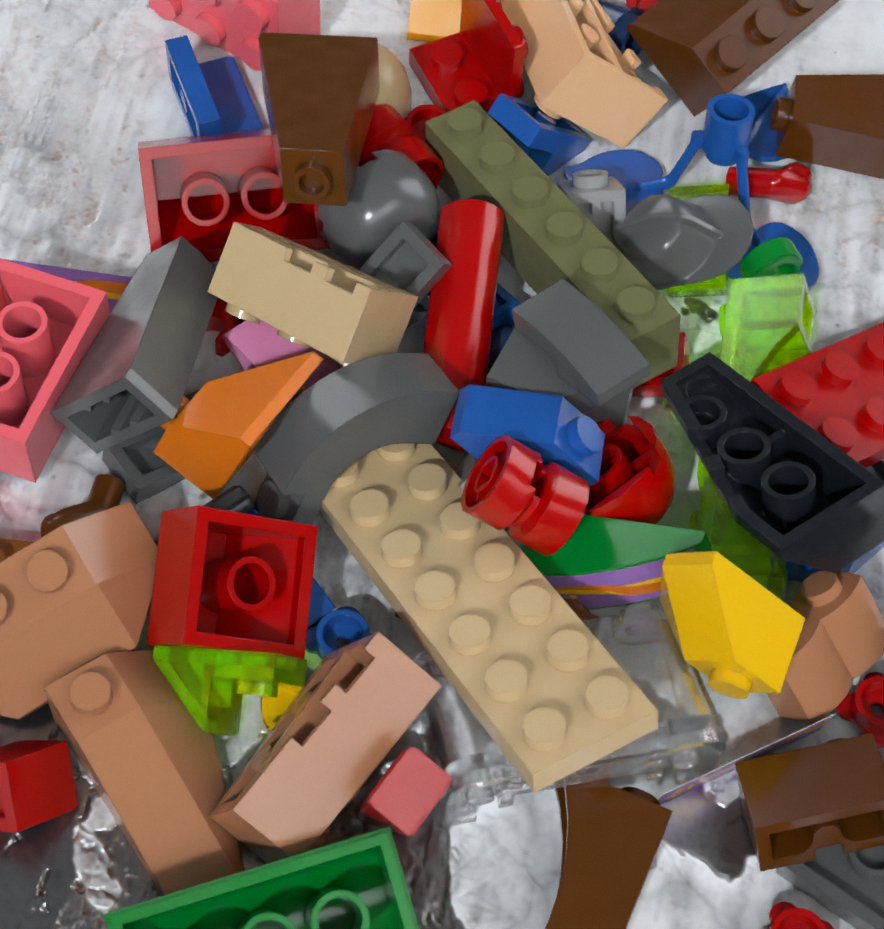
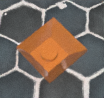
(229, 418)

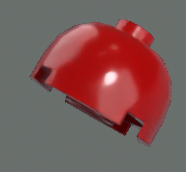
(634, 474)

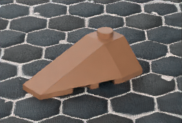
(148, 766)

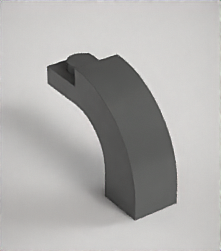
(342, 419)

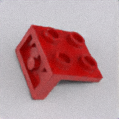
(476, 61)

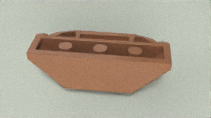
(72, 601)

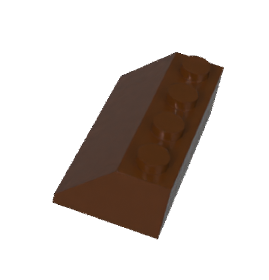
(717, 44)

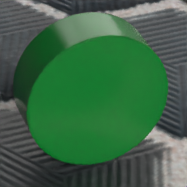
(772, 258)

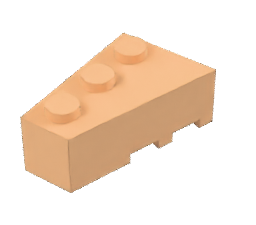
(581, 69)

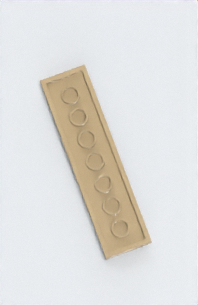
(485, 615)

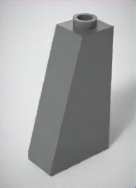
(143, 351)

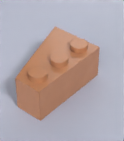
(325, 748)

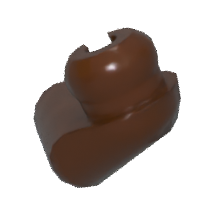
(104, 494)

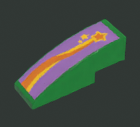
(614, 560)

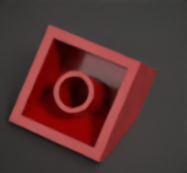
(232, 582)

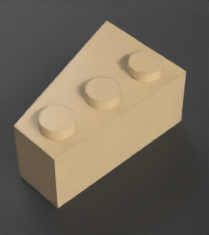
(309, 296)

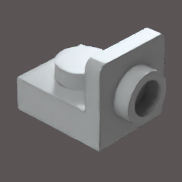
(599, 199)

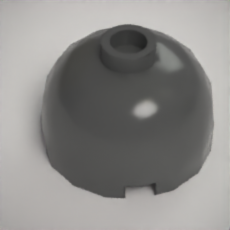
(380, 199)

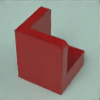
(34, 783)

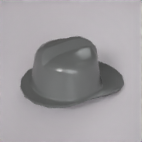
(684, 239)

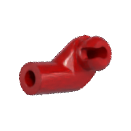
(780, 185)

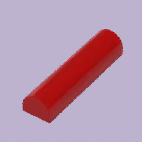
(464, 297)

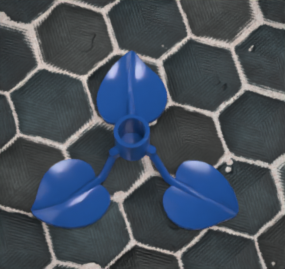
(731, 134)

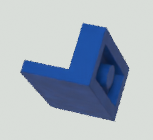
(210, 92)

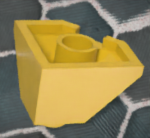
(728, 624)

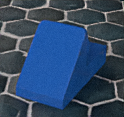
(544, 139)

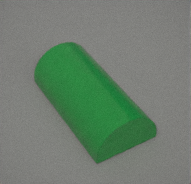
(329, 887)

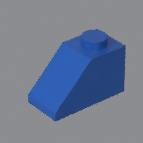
(534, 419)

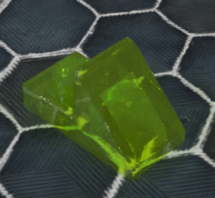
(216, 679)

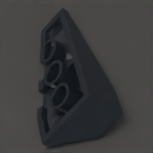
(776, 470)

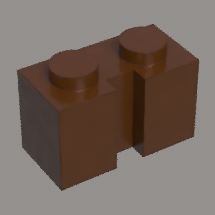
(813, 800)

